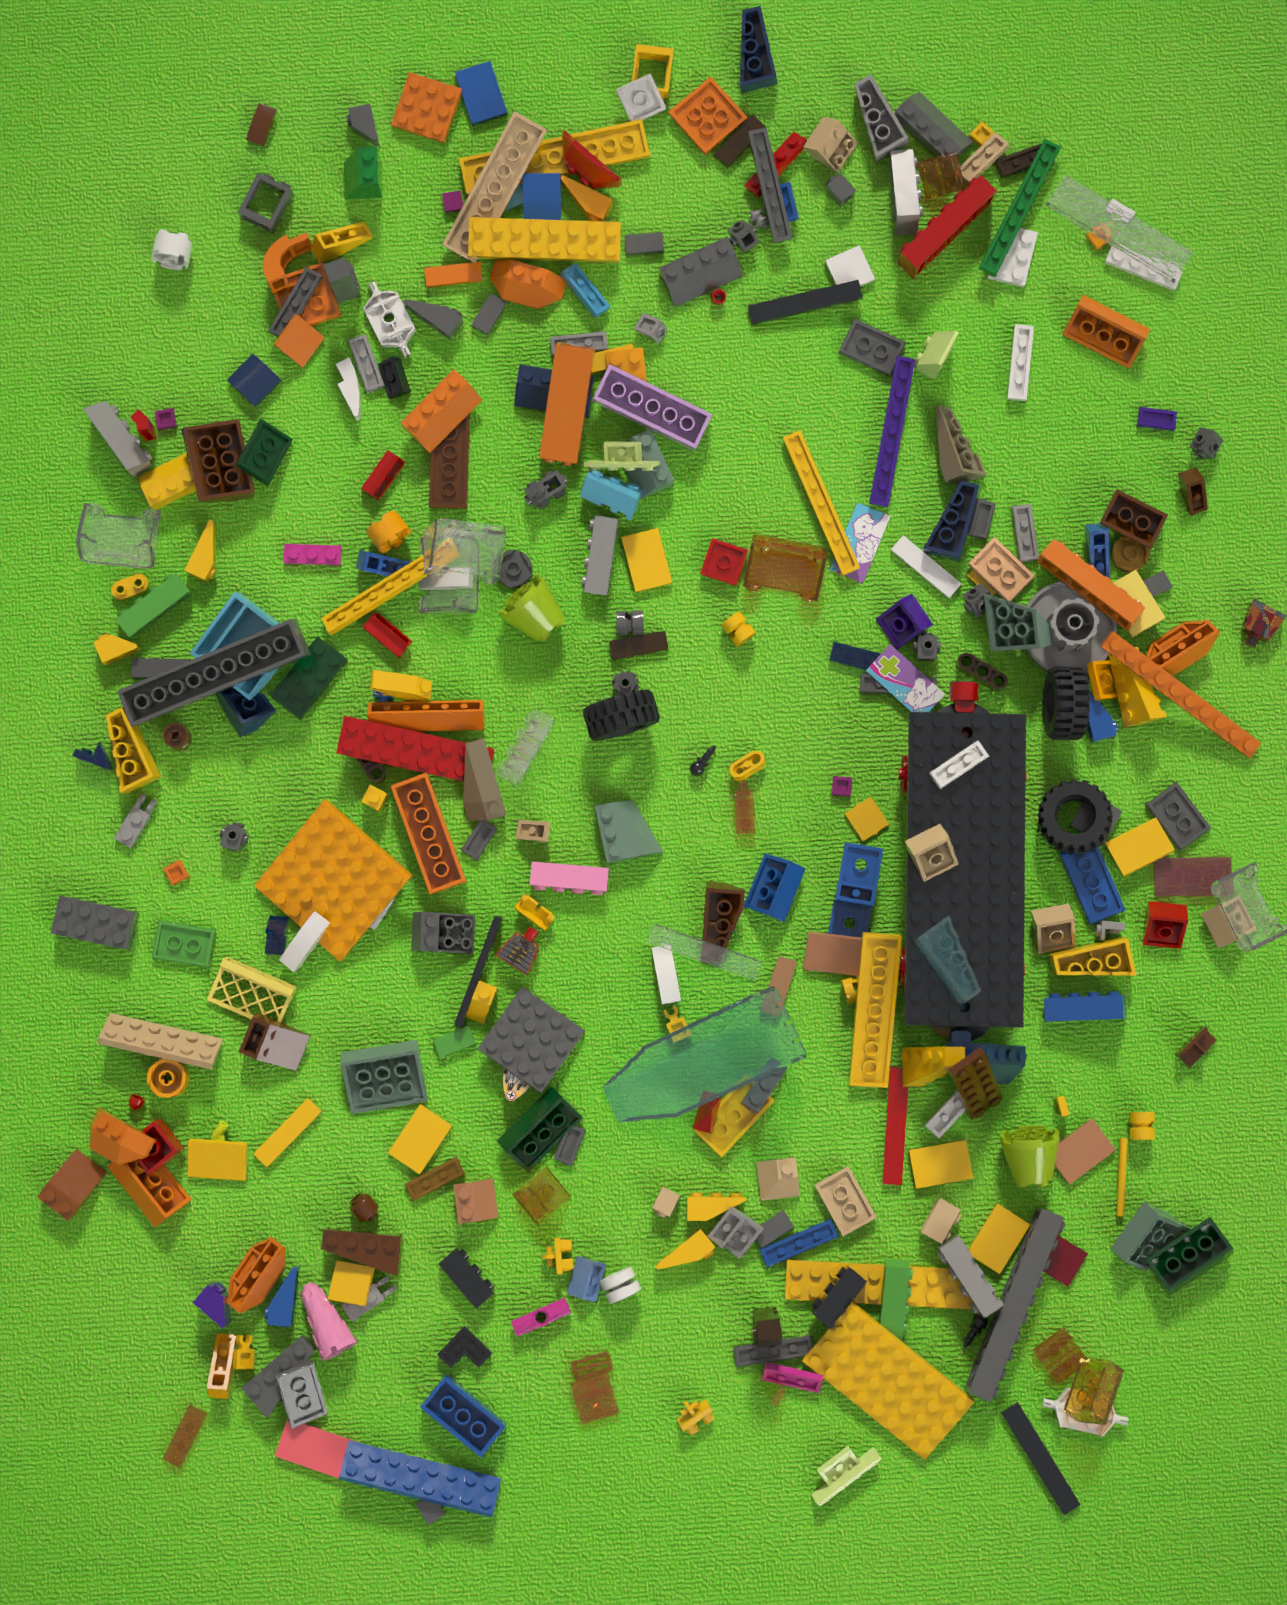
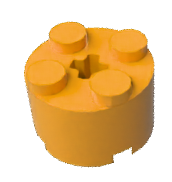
(388, 532)
(158, 1083)

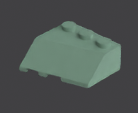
(1015, 625)
(625, 832)
(1147, 1234)

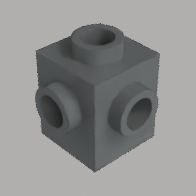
(742, 235)
(1206, 443)
(975, 600)
(922, 652)
(628, 676)
(227, 836)

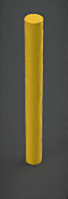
(1121, 1177)

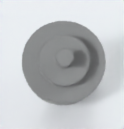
(758, 219)

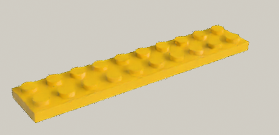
(608, 144)
(928, 1285)

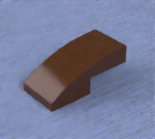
(261, 124)

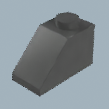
(363, 123)

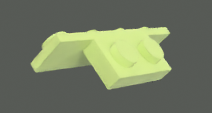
(623, 455)
(842, 1471)

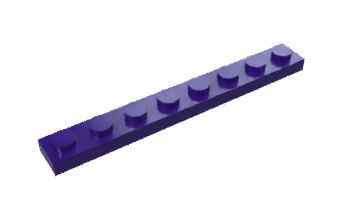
(892, 431)

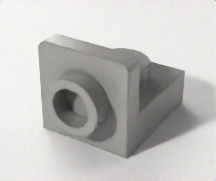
(651, 327)
(1112, 927)

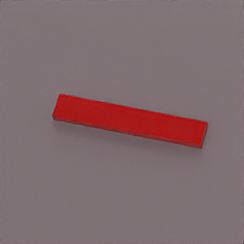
(895, 1128)

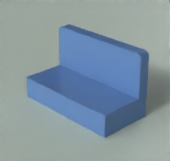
(586, 1278)

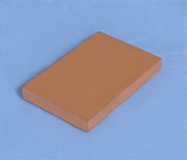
(832, 953)
(1082, 1151)

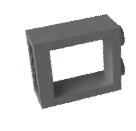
(267, 224)

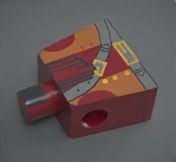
(1261, 622)

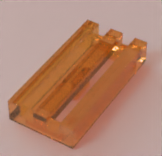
(593, 1373)

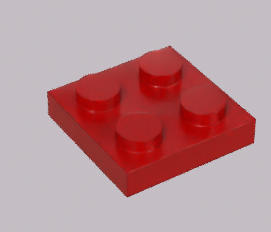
(723, 562)

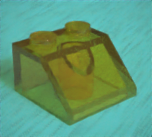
(541, 1195)

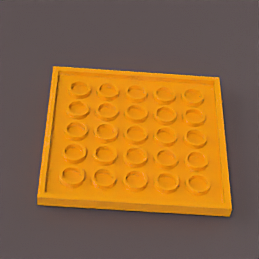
(337, 874)

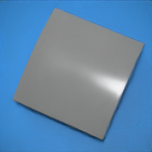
(735, 1232)

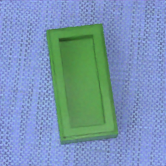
(454, 1041)

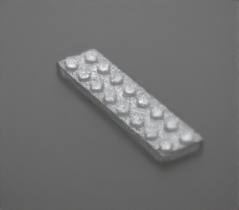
(1119, 228)

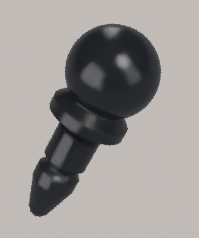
(698, 767)
(977, 1325)

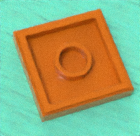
(298, 340)

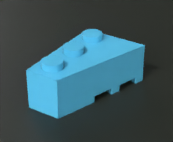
(611, 492)

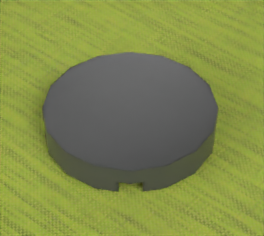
(515, 569)

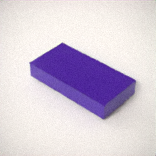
(1156, 419)

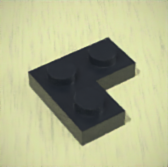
(465, 1343)

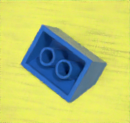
(774, 887)

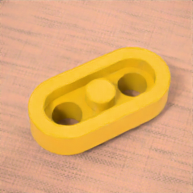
(130, 587)
(747, 765)

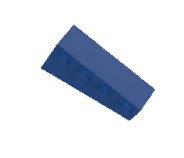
(1084, 1008)

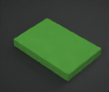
(184, 943)

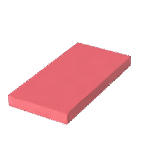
(313, 1448)

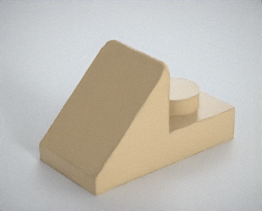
(533, 830)

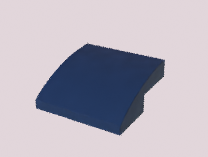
(254, 380)

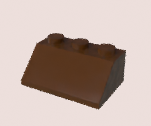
(1133, 518)

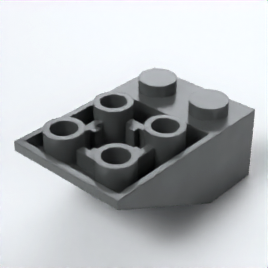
(442, 932)

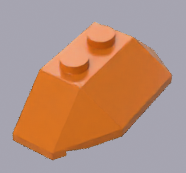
(526, 284)
(1183, 645)
(118, 1139)
(256, 1275)

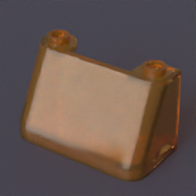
(785, 566)

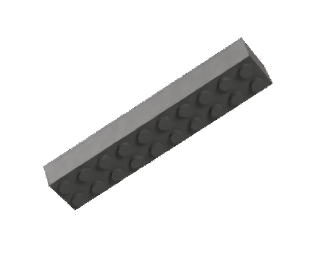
(213, 672)
(1016, 1297)

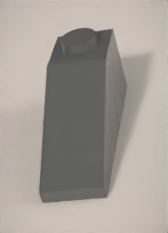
(437, 316)

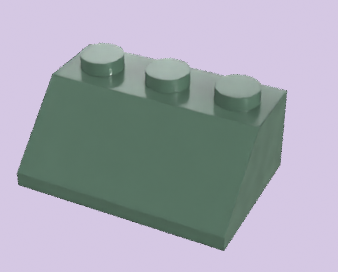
(660, 476)

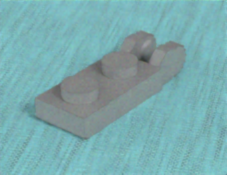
(135, 822)
(374, 1298)

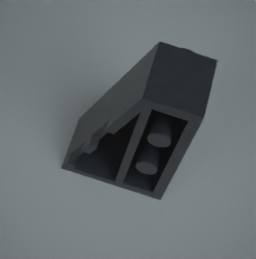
(838, 1296)

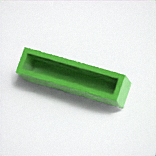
(153, 606)
(895, 1295)

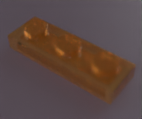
(185, 1436)

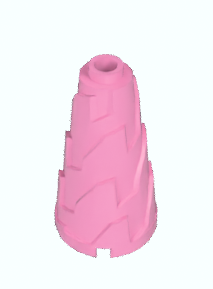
(329, 1330)

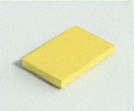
(1137, 590)

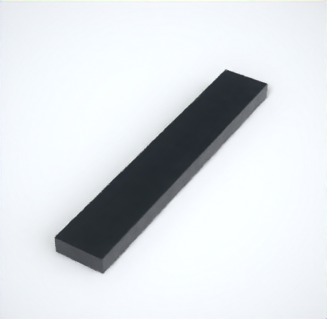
(805, 302)
(478, 971)
(1040, 1458)

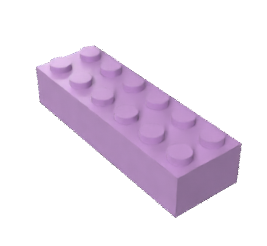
(651, 407)

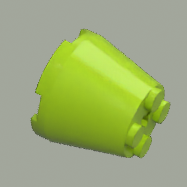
(533, 610)
(1031, 1154)

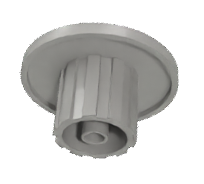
(1075, 628)

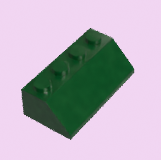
(539, 1129)
(1189, 1256)

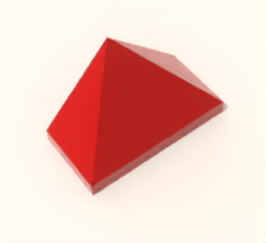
(706, 1116)

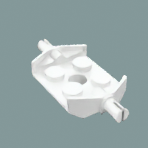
(394, 333)
(1067, 1422)

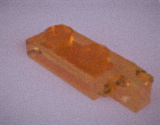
(744, 810)

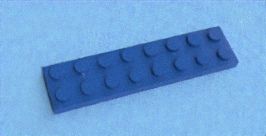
(420, 1478)

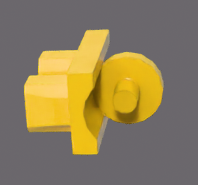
(560, 1246)
(694, 1413)

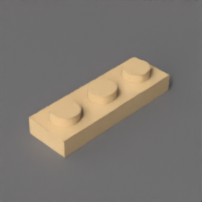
(983, 157)

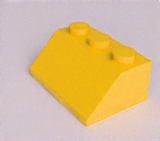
(167, 482)

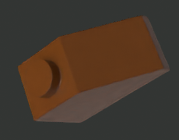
(1193, 490)

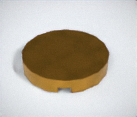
(1129, 554)

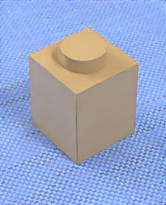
(665, 1202)

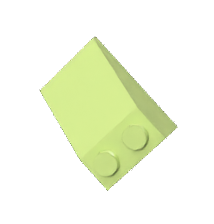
(935, 353)

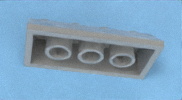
(119, 439)

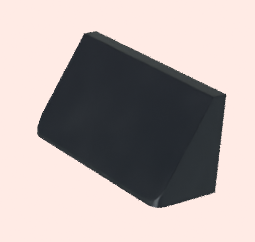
(394, 377)

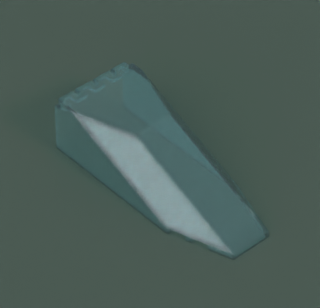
(706, 1059)

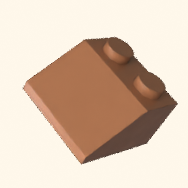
(475, 1201)

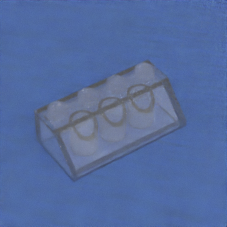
(526, 747)

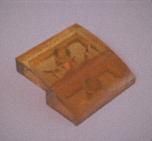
(941, 175)
(1059, 1355)
(594, 1398)

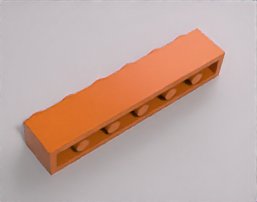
(1091, 584)
(429, 715)

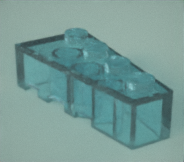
(949, 960)

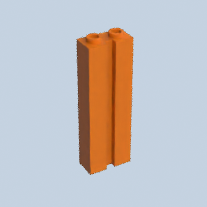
(566, 403)

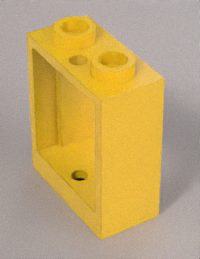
(656, 54)

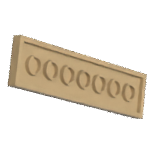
(497, 179)

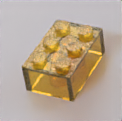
(1093, 1391)

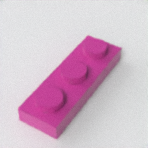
(312, 554)
(792, 1377)

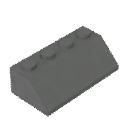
(931, 127)
(700, 272)

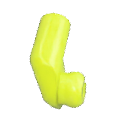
(218, 1133)

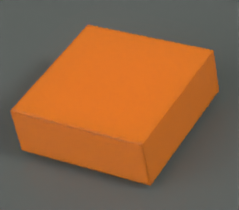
(176, 872)

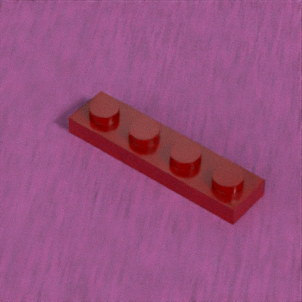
(782, 157)

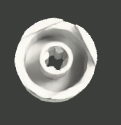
(171, 250)

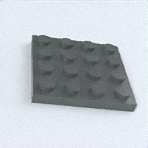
(531, 1040)

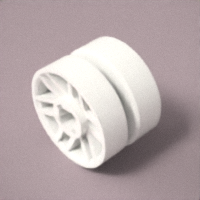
(620, 1285)

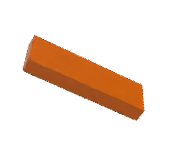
(453, 274)

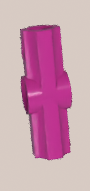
(529, 1322)

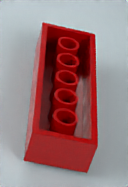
(947, 226)

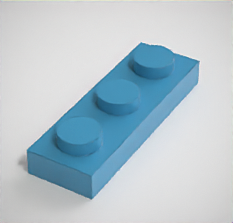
(585, 290)

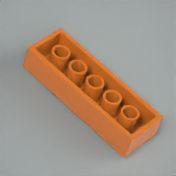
(428, 834)

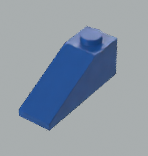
(1098, 547)
(379, 563)
(1100, 722)
(283, 1304)

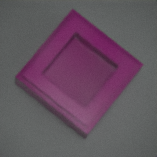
(452, 201)
(165, 419)
(841, 786)

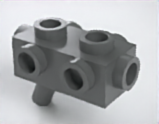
(540, 492)

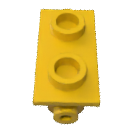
(528, 908)

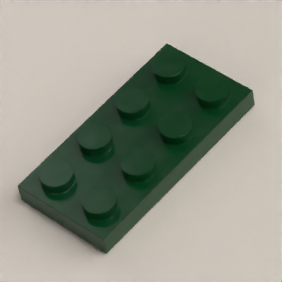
(309, 678)

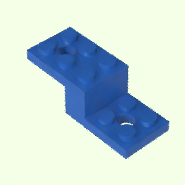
(855, 890)

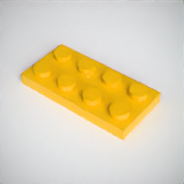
(732, 1121)

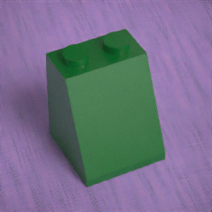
(363, 174)

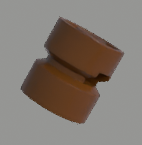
(177, 736)

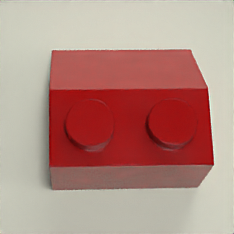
(1165, 924)
(164, 1149)

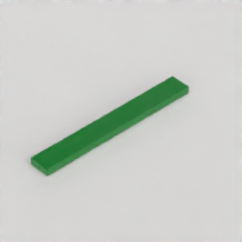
(1019, 208)

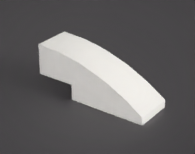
(350, 387)
(448, 581)
(304, 941)
(666, 975)

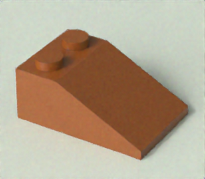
(72, 1185)

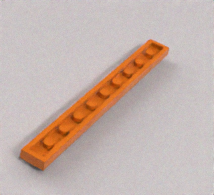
(1180, 694)

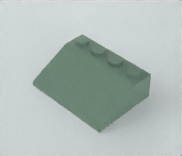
(384, 1076)

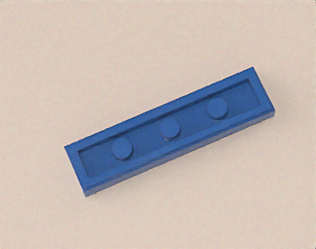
(798, 1243)

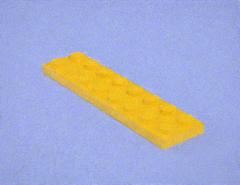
(875, 1009)

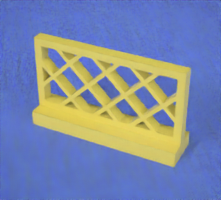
(253, 976)

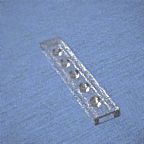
(704, 951)

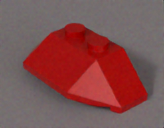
(586, 165)

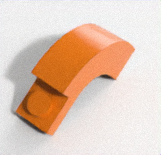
(279, 256)

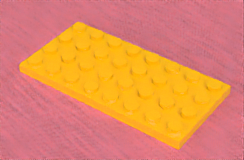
(888, 1380)

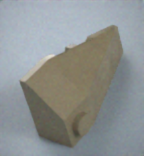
(955, 455)
(481, 790)

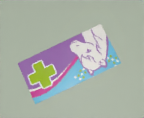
(905, 681)

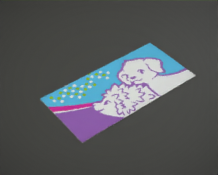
(864, 536)

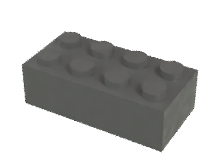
(94, 923)

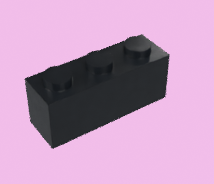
(467, 1277)

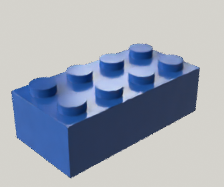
(463, 1415)

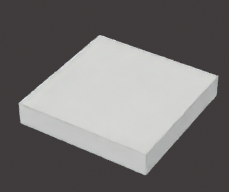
(641, 98)
(849, 267)

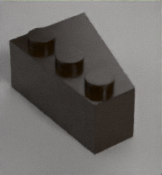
(767, 1327)

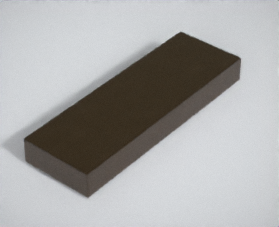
(737, 142)
(1016, 162)
(638, 645)

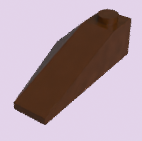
(721, 912)

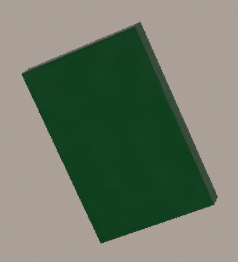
(263, 452)

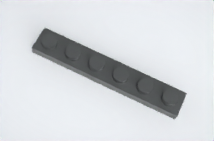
(769, 185)

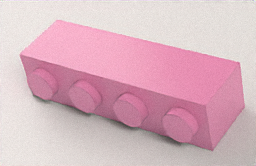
(569, 877)

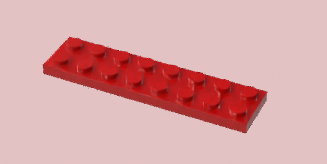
(403, 748)

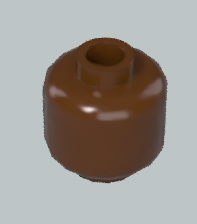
(364, 1207)

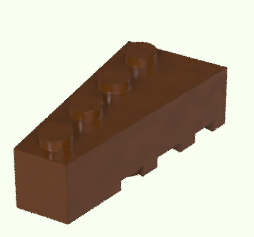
(367, 1248)

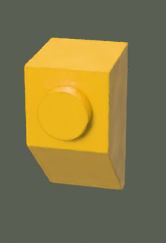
(114, 648)
(481, 1002)

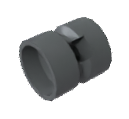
(629, 622)

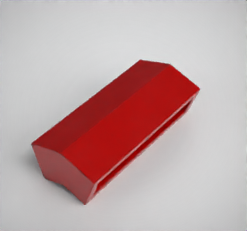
(144, 426)
(383, 475)
(387, 634)

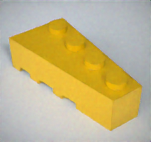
(1135, 696)
(131, 753)
(1100, 958)
(928, 1063)

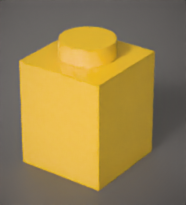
(375, 798)

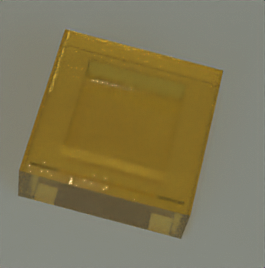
(778, 1394)

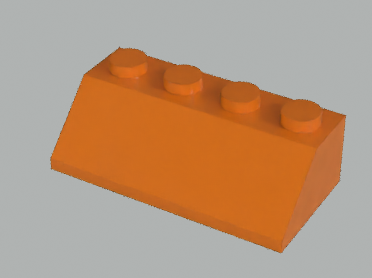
(1106, 331)
(441, 411)
(155, 1194)

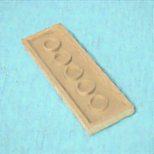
(160, 1041)

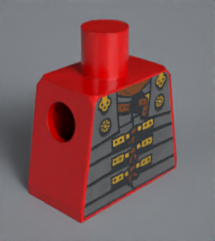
(520, 950)

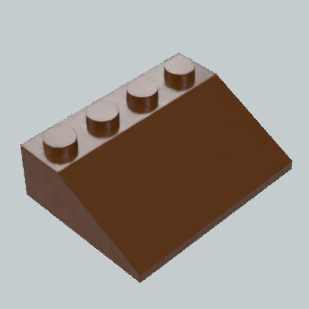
(212, 458)

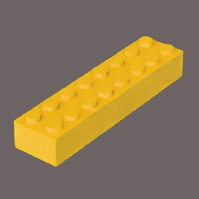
(544, 240)

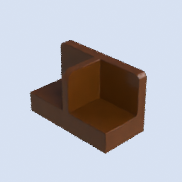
(1196, 1046)

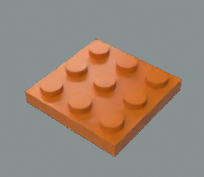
(426, 107)
(707, 115)
(322, 304)

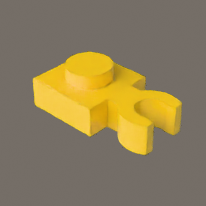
(675, 1023)
(243, 1356)

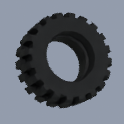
(1066, 703)
(621, 715)
(1075, 792)

